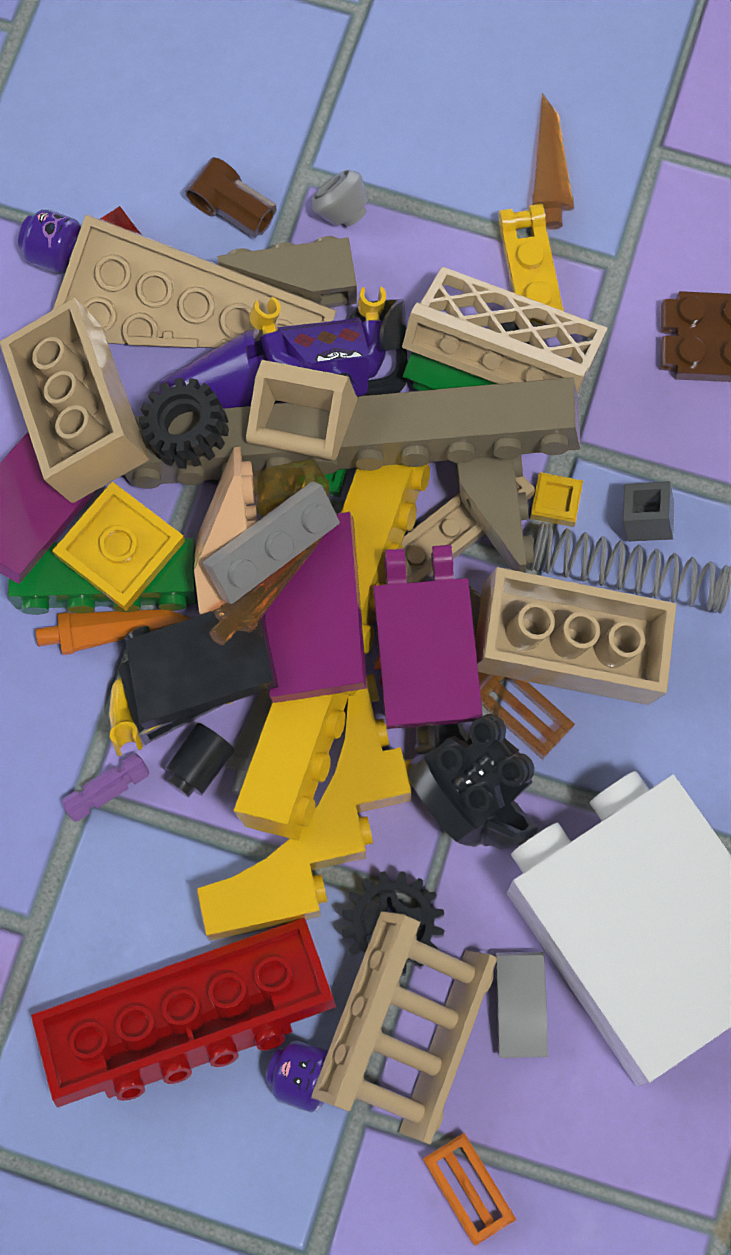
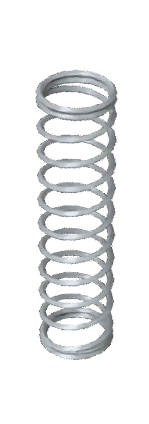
(717, 595)

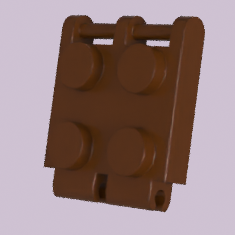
(702, 336)

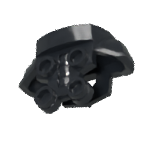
(473, 782)

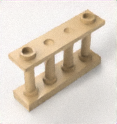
(361, 1023)

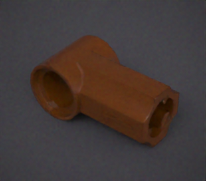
(222, 192)

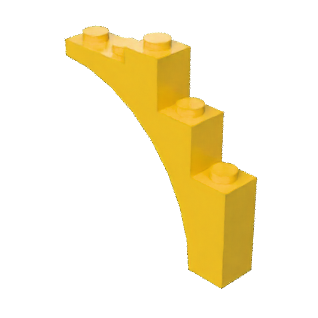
(283, 884)

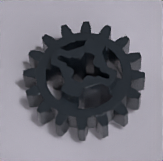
(387, 894)

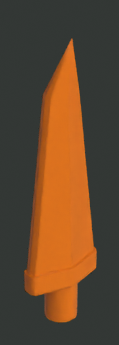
(94, 629)

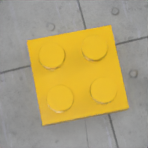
(119, 546)

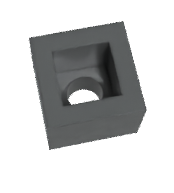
(648, 511)

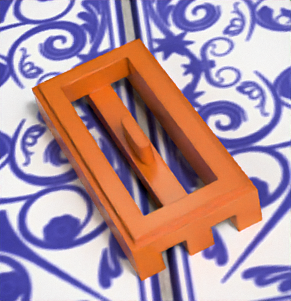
(491, 1226)

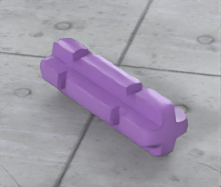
(105, 787)

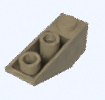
(312, 270)
(492, 499)

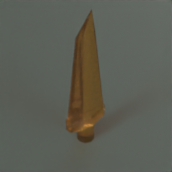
(551, 174)
(250, 608)

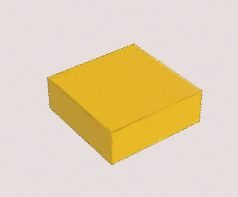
(556, 499)

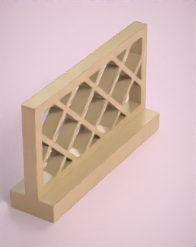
(493, 351)

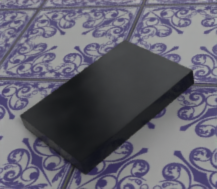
(187, 672)

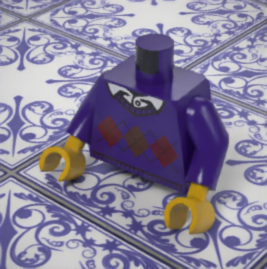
(330, 346)

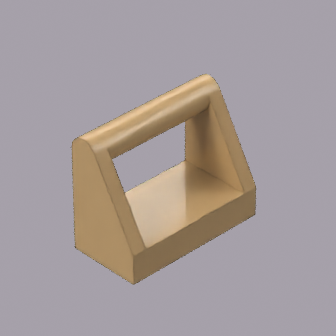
(303, 388)

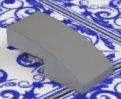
(521, 1005)

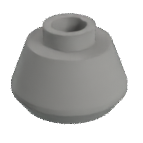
(341, 199)

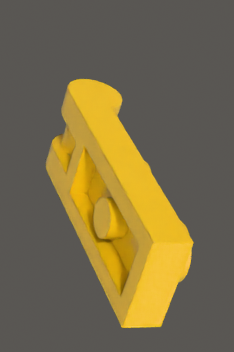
(530, 258)

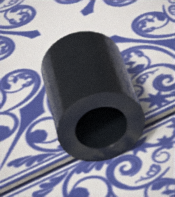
(198, 761)

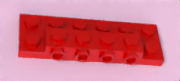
(182, 1016)

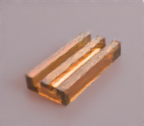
(512, 724)

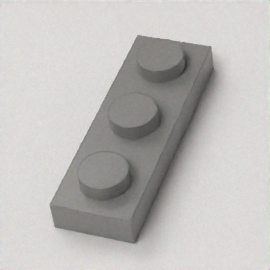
(271, 542)

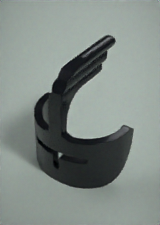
(390, 338)

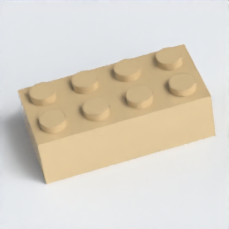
(73, 401)
(574, 636)

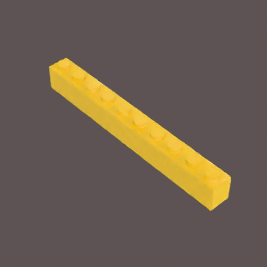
(300, 732)

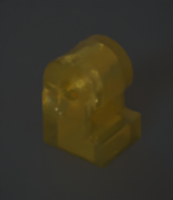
(282, 482)

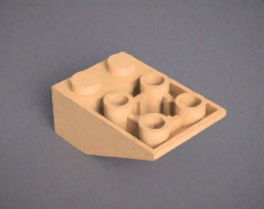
(223, 522)

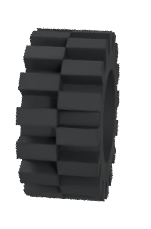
(174, 403)

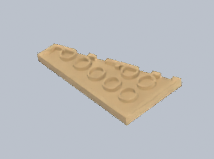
(168, 296)

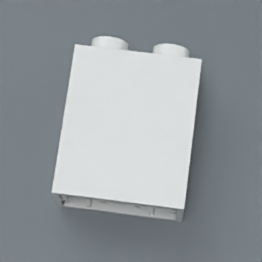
(637, 921)

